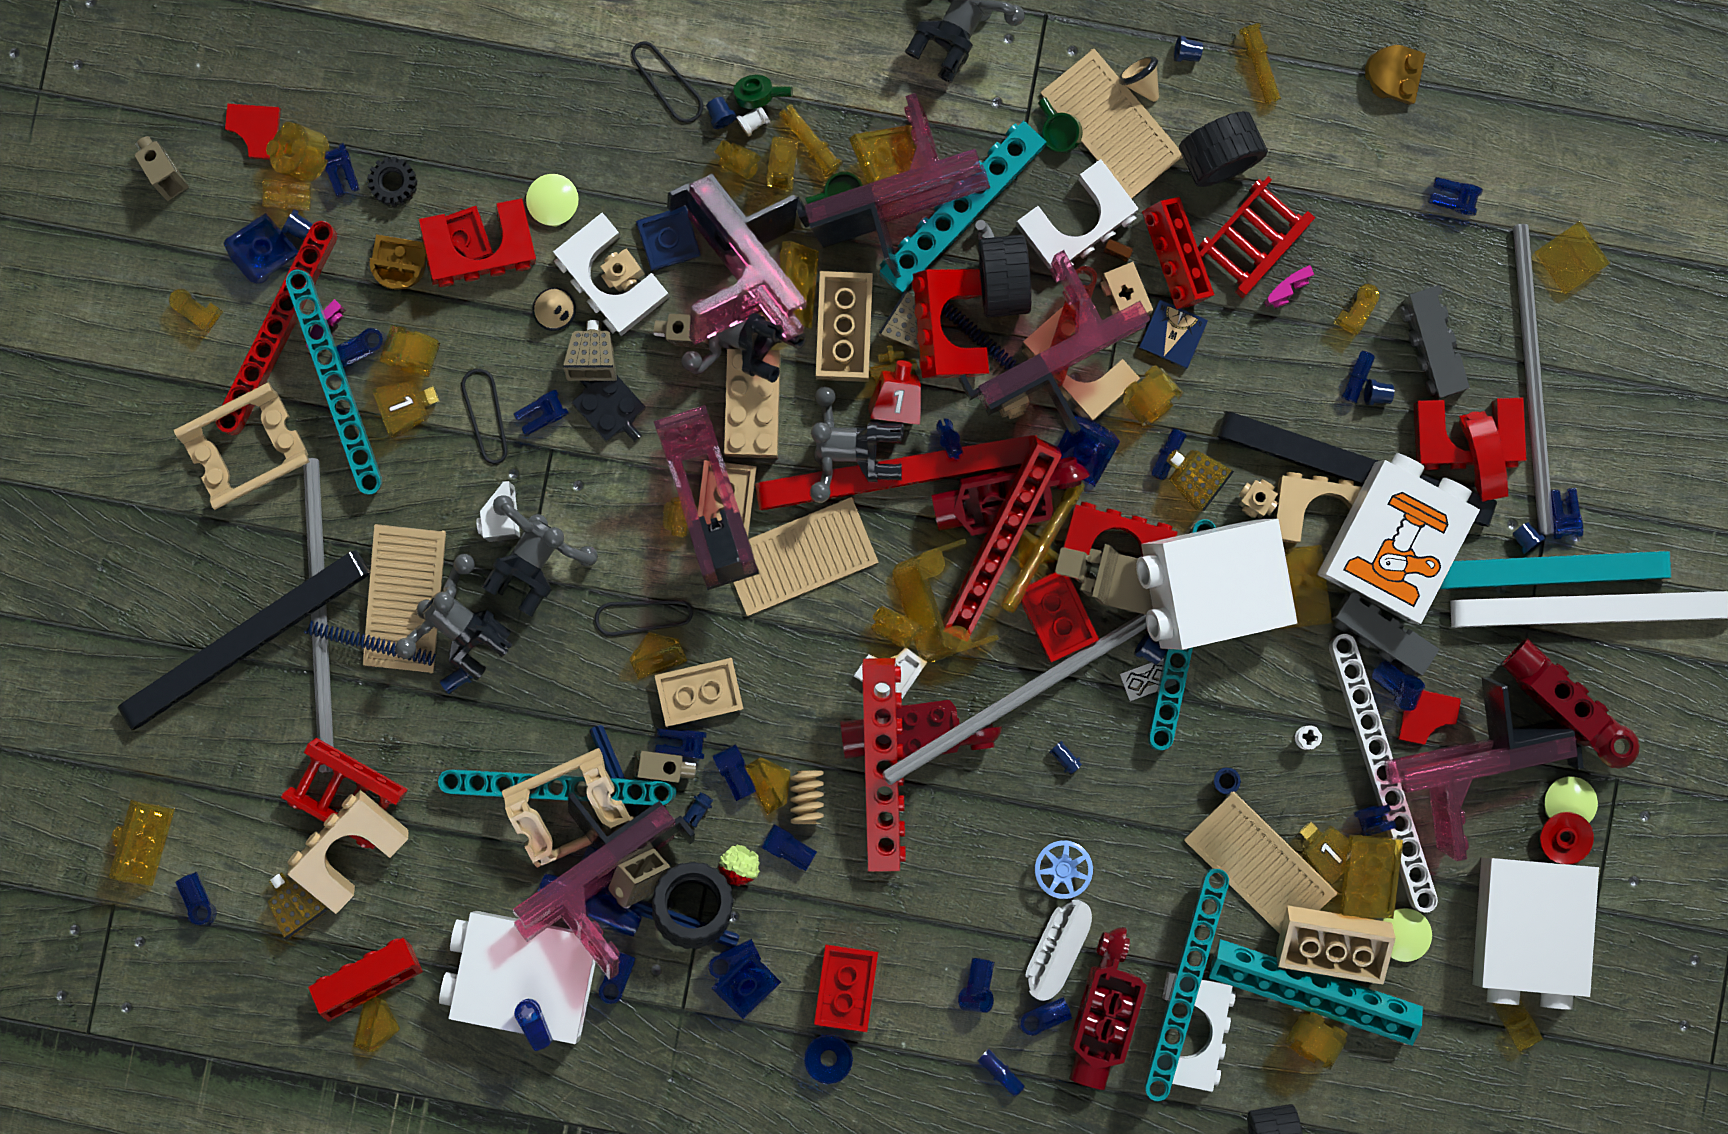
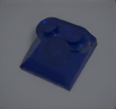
(260, 249)
(1091, 447)
(746, 984)

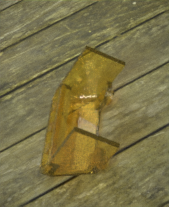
(920, 606)

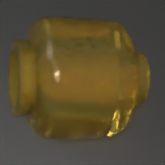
(674, 518)

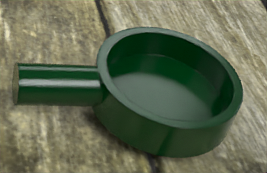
(757, 91)
(1061, 130)
(837, 184)

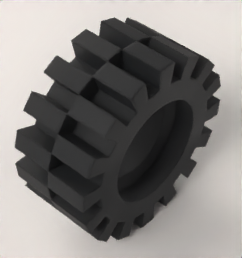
(381, 170)

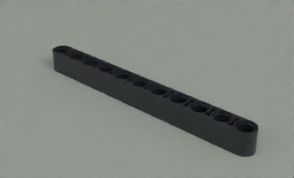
(1317, 455)
(244, 640)

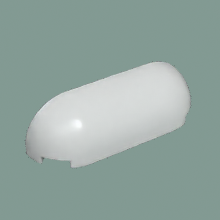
(1058, 949)

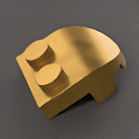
(1395, 73)
(397, 262)

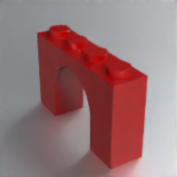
(448, 265)
(937, 354)
(1437, 450)
(1088, 523)

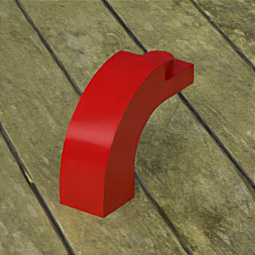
(1487, 455)

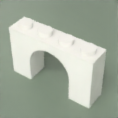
(1114, 210)
(620, 310)
(1201, 1068)

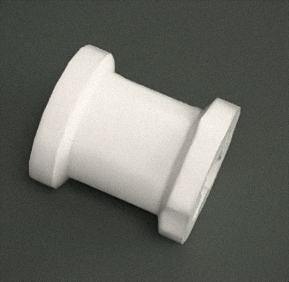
(753, 120)
(1313, 732)

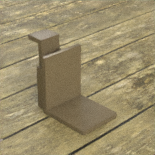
(1115, 582)

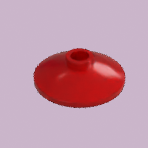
(1569, 850)

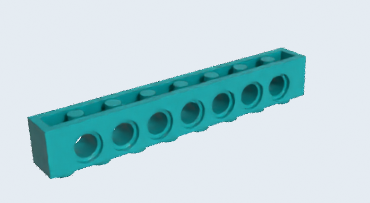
(1030, 144)
(1317, 993)

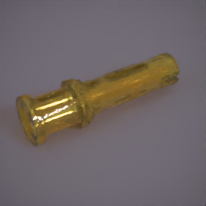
(1257, 51)
(817, 149)

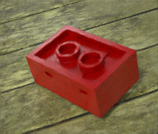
(1057, 616)
(846, 988)

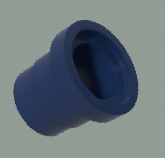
(1187, 50)
(720, 113)
(297, 225)
(1378, 392)
(1528, 538)
(1150, 650)
(1235, 777)

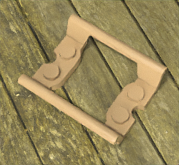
(206, 453)
(529, 822)

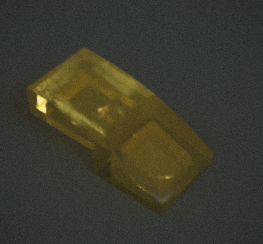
(1518, 1025)

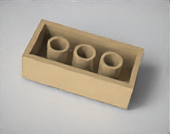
(844, 326)
(751, 410)
(1335, 944)

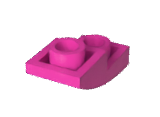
(1284, 291)
(333, 315)

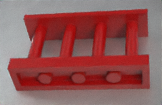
(1279, 241)
(343, 767)

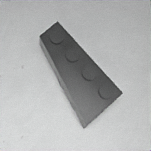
(1434, 343)
(1383, 634)

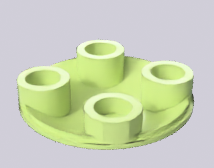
(552, 199)
(1571, 795)
(1411, 933)

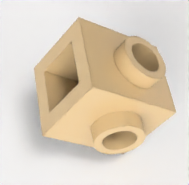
(630, 270)
(1251, 506)

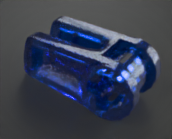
(338, 159)
(1462, 191)
(549, 415)
(1572, 520)
(687, 738)
(1371, 819)
(534, 1028)

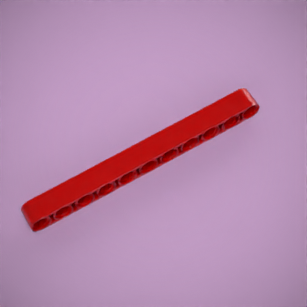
(915, 470)

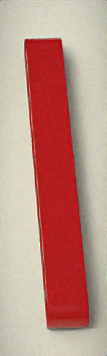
(277, 314)

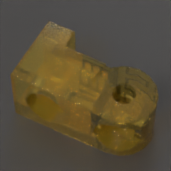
(1364, 303)
(186, 305)

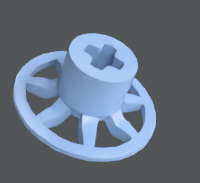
(1063, 869)

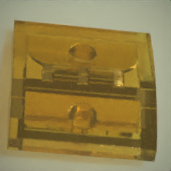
(1572, 257)

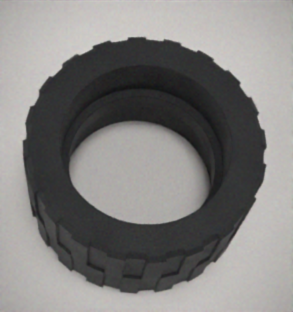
(1223, 149)
(1005, 276)
(692, 873)
(1274, 1120)

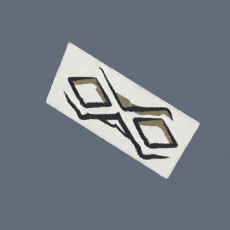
(1144, 680)

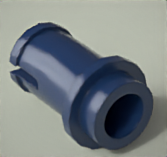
(455, 680)
(1066, 758)
(698, 809)

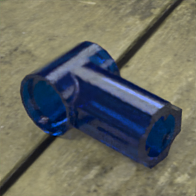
(358, 347)
(1404, 688)
(732, 767)
(783, 845)
(194, 897)
(733, 955)
(620, 980)
(977, 994)
(1047, 1016)

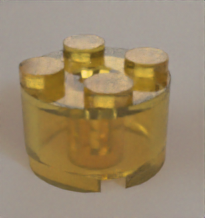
(298, 152)
(410, 351)
(1151, 396)
(1316, 1040)

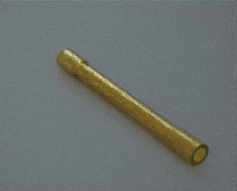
(1019, 588)

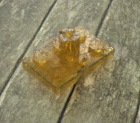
(884, 152)
(800, 267)
(1307, 587)
(140, 842)
(1371, 876)

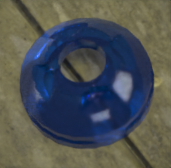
(821, 1072)

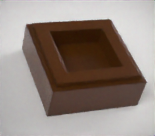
(1118, 250)

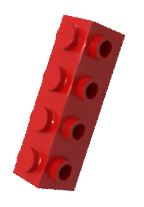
(1178, 253)
(365, 979)

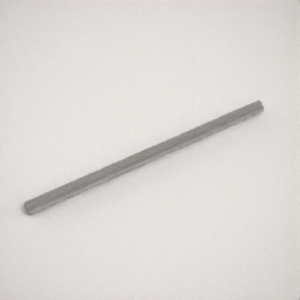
(1533, 379)
(316, 564)
(1014, 699)

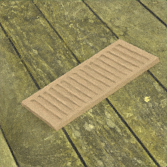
(1113, 123)
(806, 556)
(403, 573)
(1258, 862)

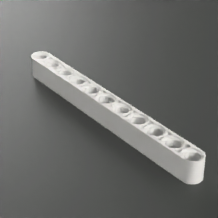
(1589, 609)
(1373, 762)

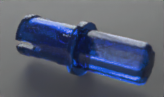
(1358, 376)
(949, 438)
(1173, 442)
(1001, 1072)

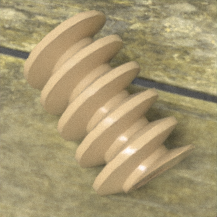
(807, 797)

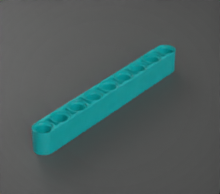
(334, 368)
(1558, 570)
(1179, 676)
(544, 791)
(1187, 998)

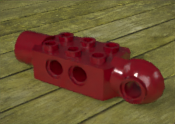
(981, 496)
(920, 726)
(1592, 726)
(1106, 1013)

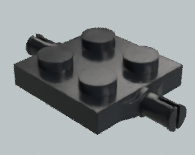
(609, 408)

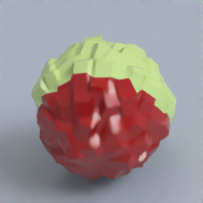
(739, 865)

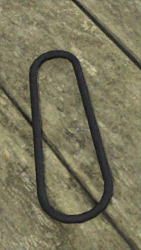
(676, 73)
(473, 419)
(645, 628)

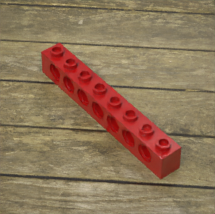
(1003, 535)
(874, 672)

